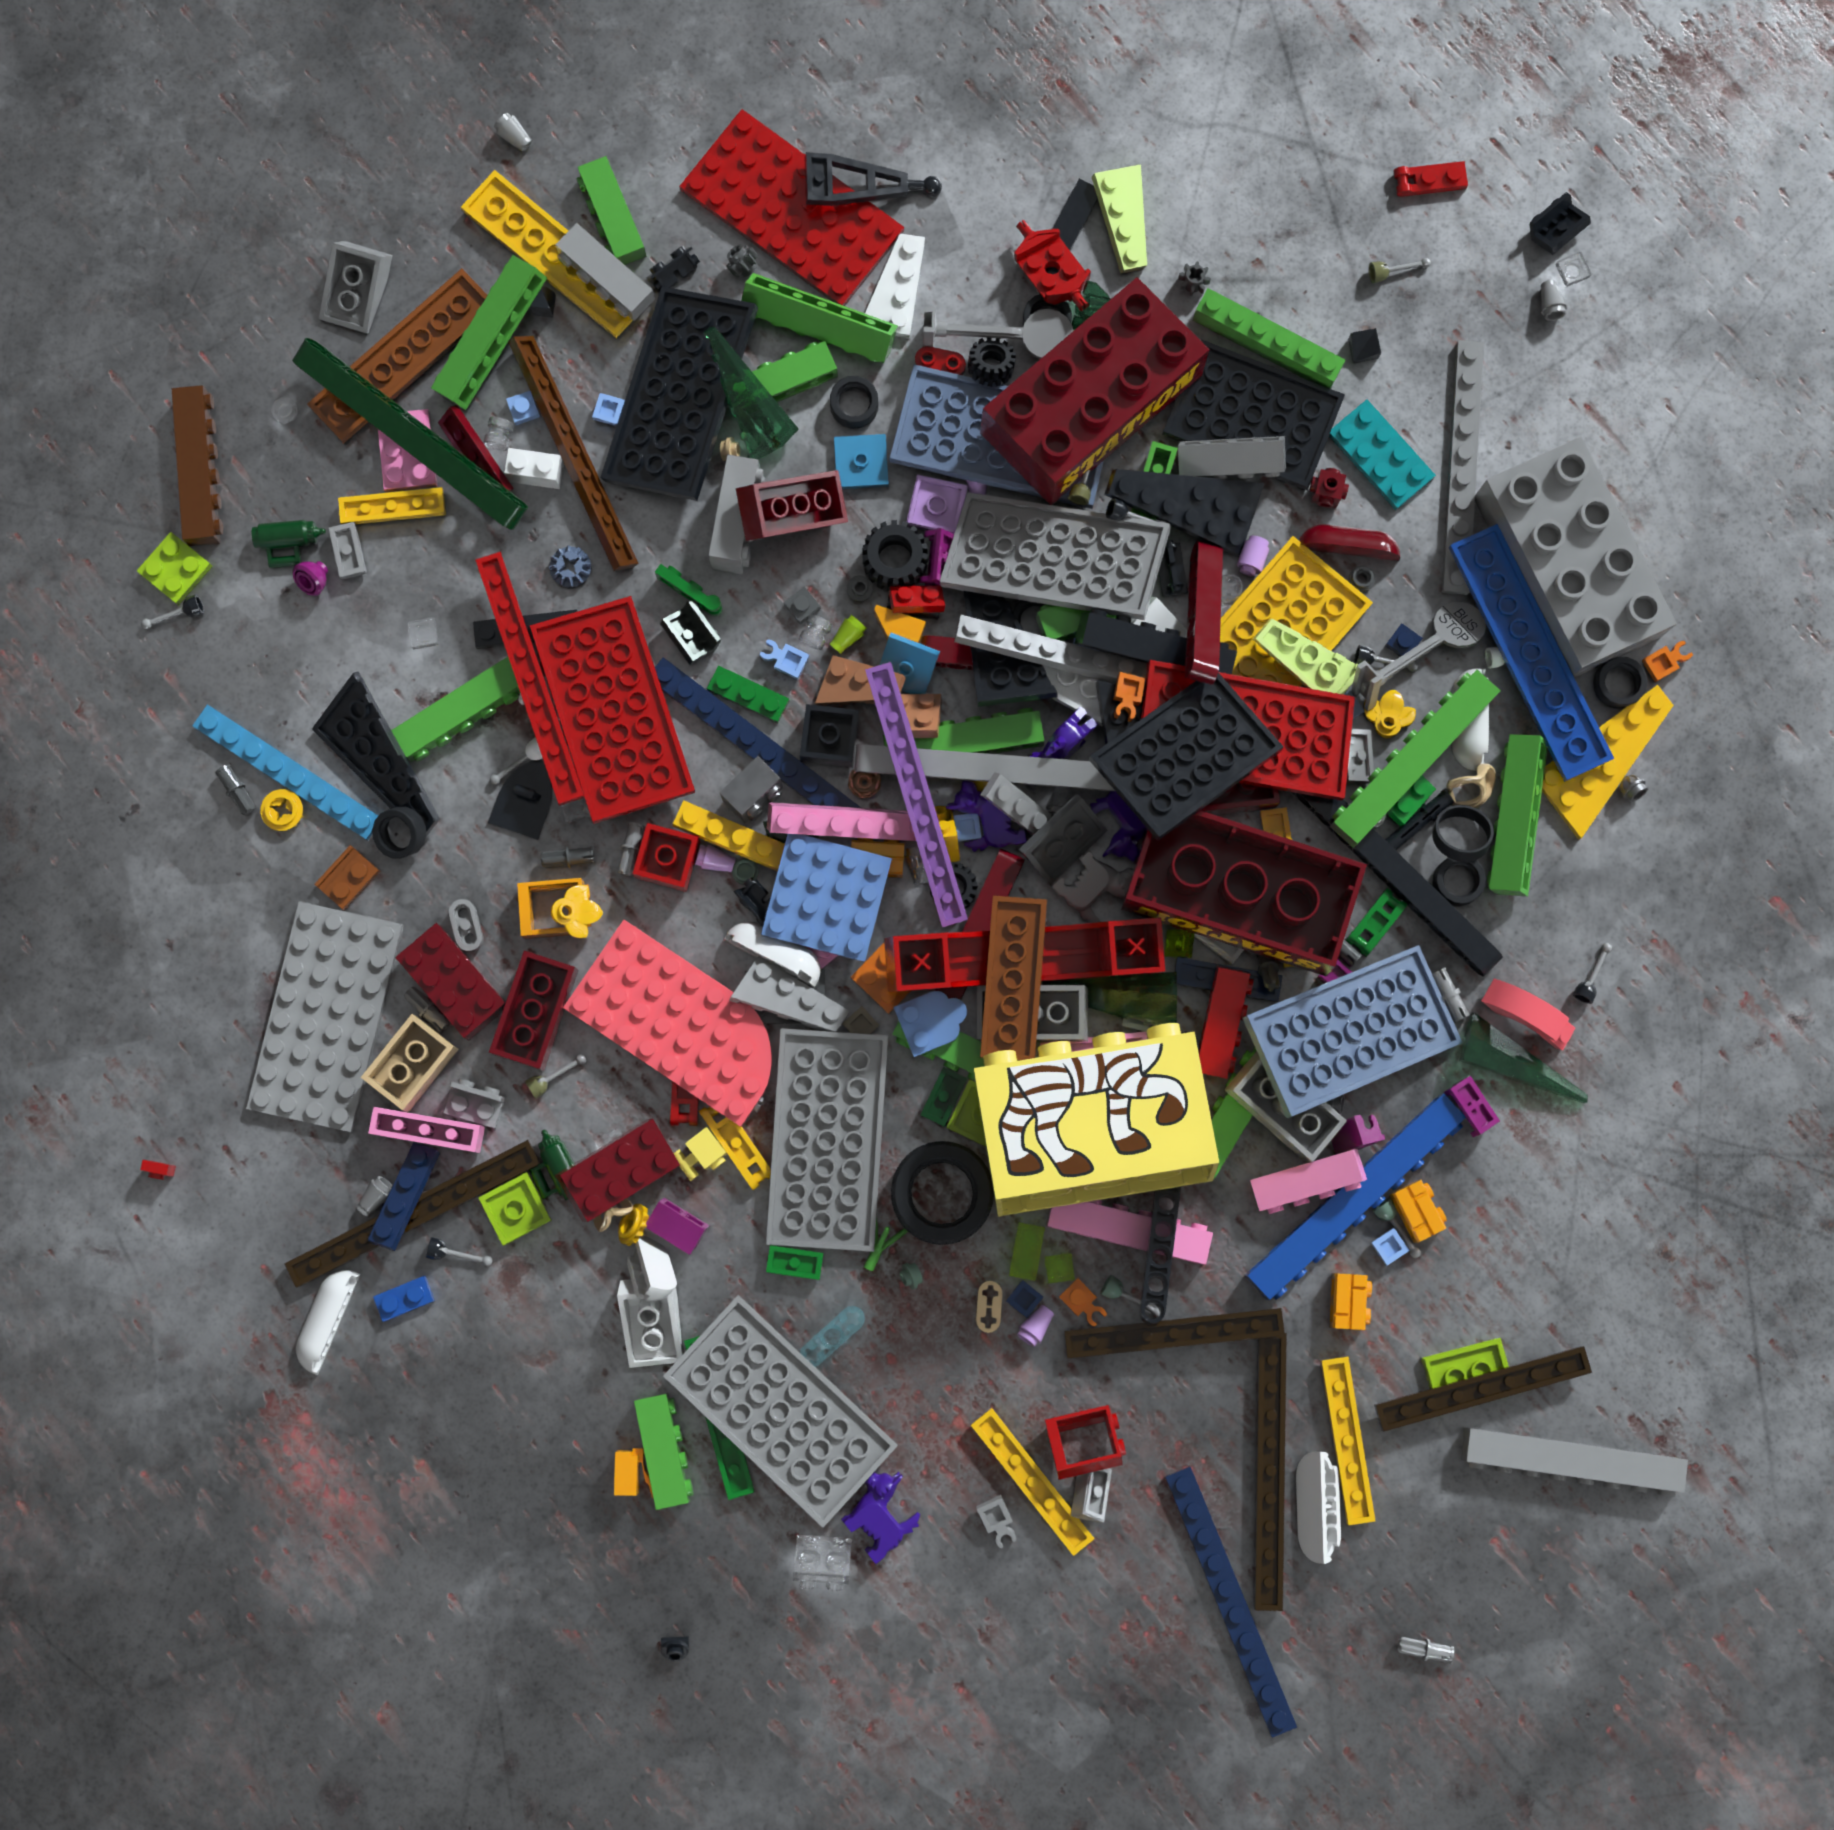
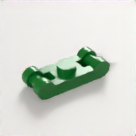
(1376, 922)

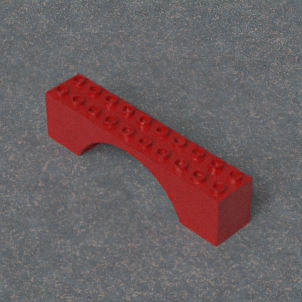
(1068, 953)

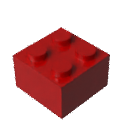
(666, 857)

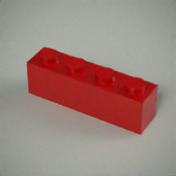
(1222, 1021)

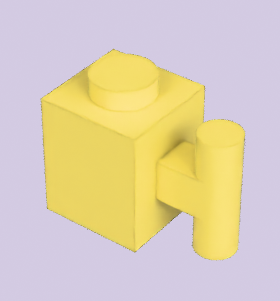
(704, 1150)

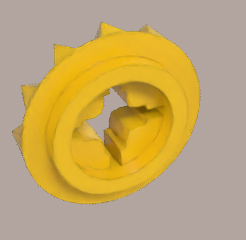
(277, 799)
(633, 1225)

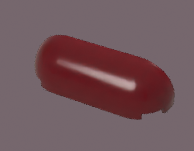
(1351, 542)

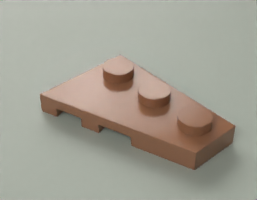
(848, 683)

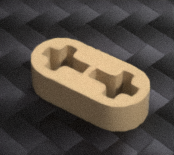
(995, 1307)

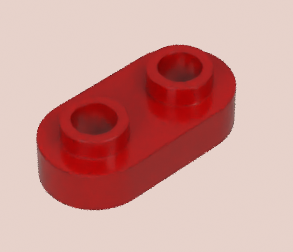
(940, 360)

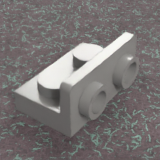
(1360, 757)
(474, 1104)

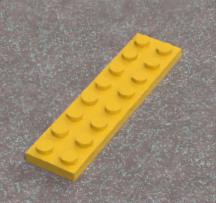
(533, 238)

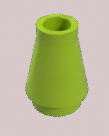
(848, 633)

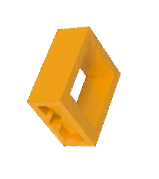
(526, 906)

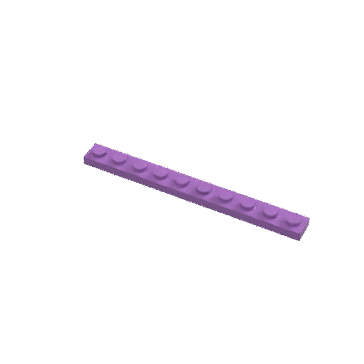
(916, 794)

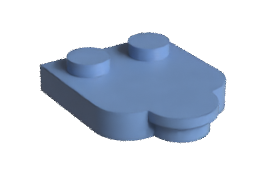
(930, 1021)

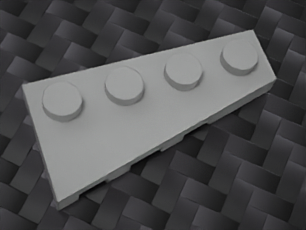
(780, 993)

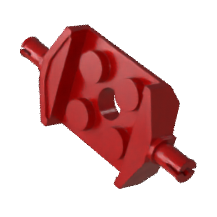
(1046, 250)

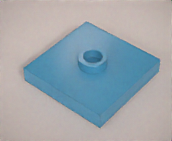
(861, 461)
(912, 661)

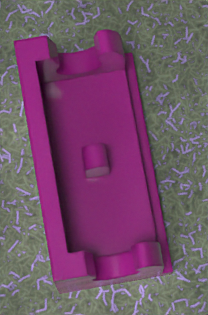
(939, 550)
(1473, 1105)
(1356, 1136)
(676, 1225)

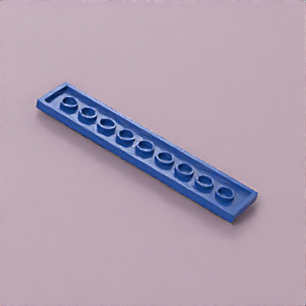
(1531, 652)

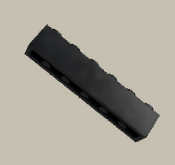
(1139, 641)

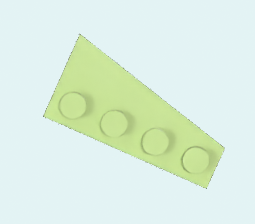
(1123, 212)
(1306, 659)

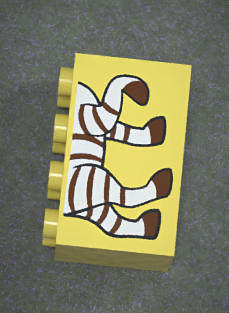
(1096, 1120)

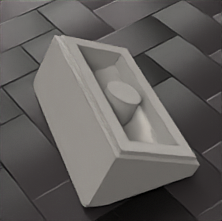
(1091, 1495)

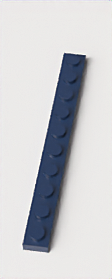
(748, 737)
(1231, 1602)

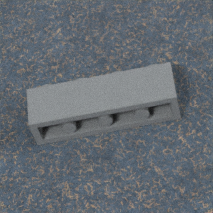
(605, 272)
(1232, 457)

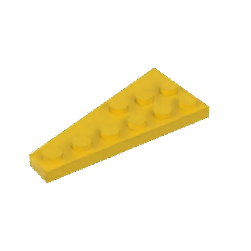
(1626, 735)

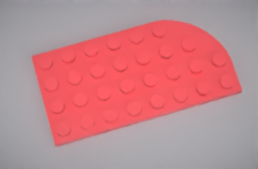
(676, 1022)

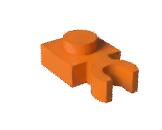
(1665, 662)
(1129, 693)
(1080, 1300)

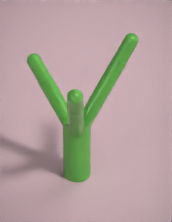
(880, 1245)

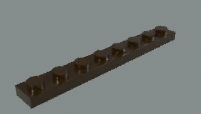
(1174, 1333)
(1482, 1388)

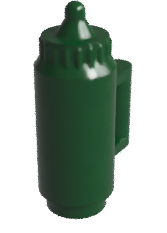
(285, 535)
(555, 1159)

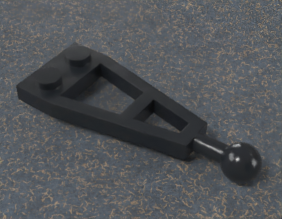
(820, 184)

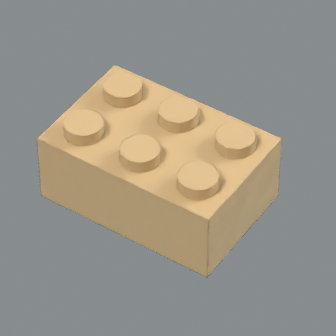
(409, 1063)

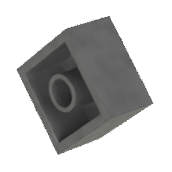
(752, 790)

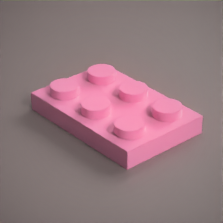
(399, 467)

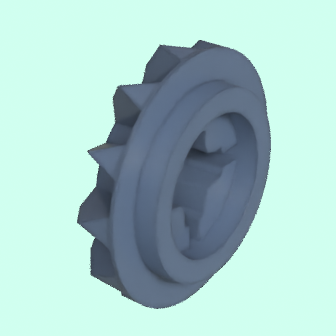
(567, 578)

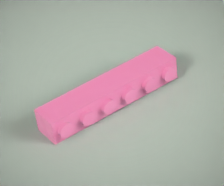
(839, 821)
(1129, 1229)

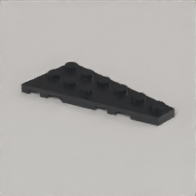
(1200, 506)
(366, 744)

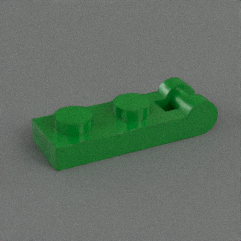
(690, 591)

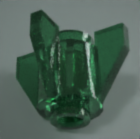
(1096, 299)

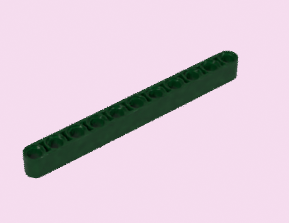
(410, 433)

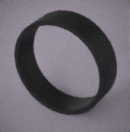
(1467, 812)

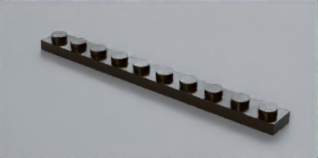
(429, 1206)
(1270, 1474)

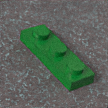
(748, 694)

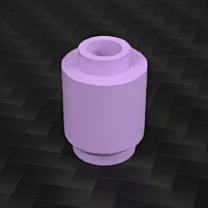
(1253, 556)

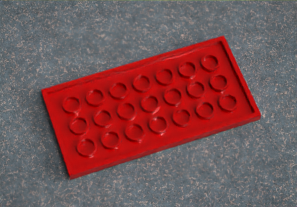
(759, 190)
(612, 709)
(1306, 721)

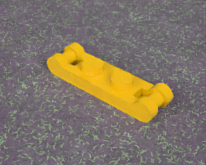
(738, 1147)

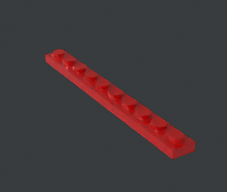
(529, 679)

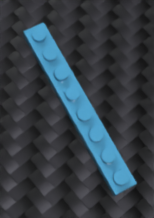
(286, 771)

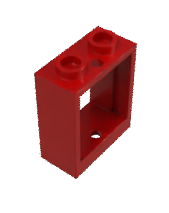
(1079, 1420)

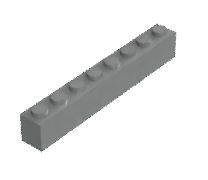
(1574, 1460)

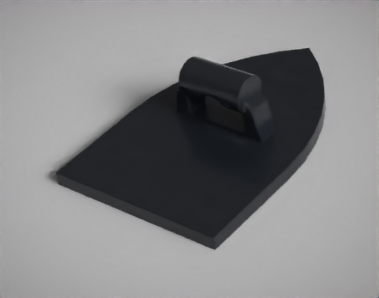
(524, 800)

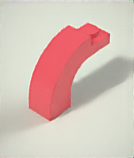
(1530, 1011)

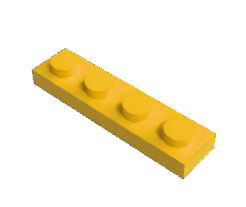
(392, 506)

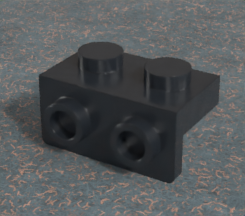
(1558, 224)

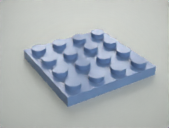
(826, 896)

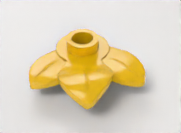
(1390, 710)
(580, 911)

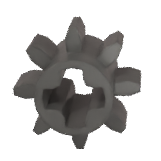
(742, 260)
(1193, 285)

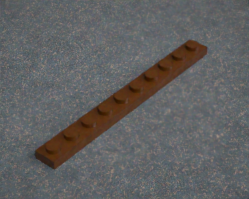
(573, 453)

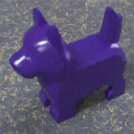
(1068, 737)
(995, 823)
(1131, 828)
(876, 1519)

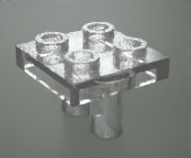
(822, 1561)

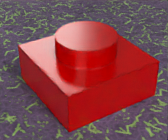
(157, 1170)

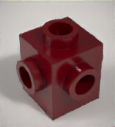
(1323, 494)

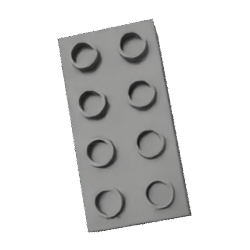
(1576, 556)

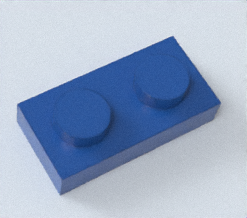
(404, 1298)

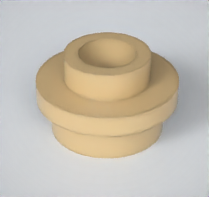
(729, 447)

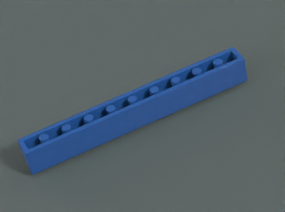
(1345, 1208)

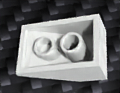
(649, 1327)

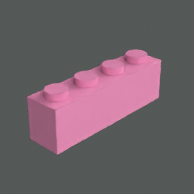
(426, 1130)
(1309, 1180)

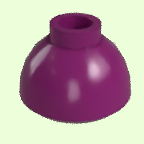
(310, 577)

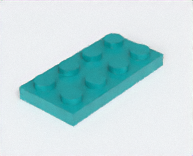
(1381, 454)

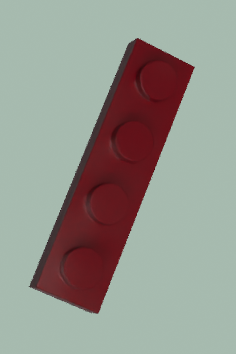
(470, 445)

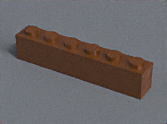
(196, 465)

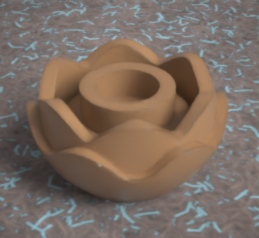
(861, 790)

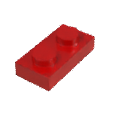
(916, 599)

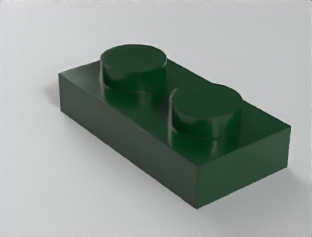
(943, 1096)

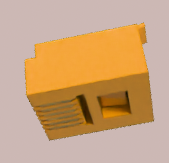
(628, 1472)

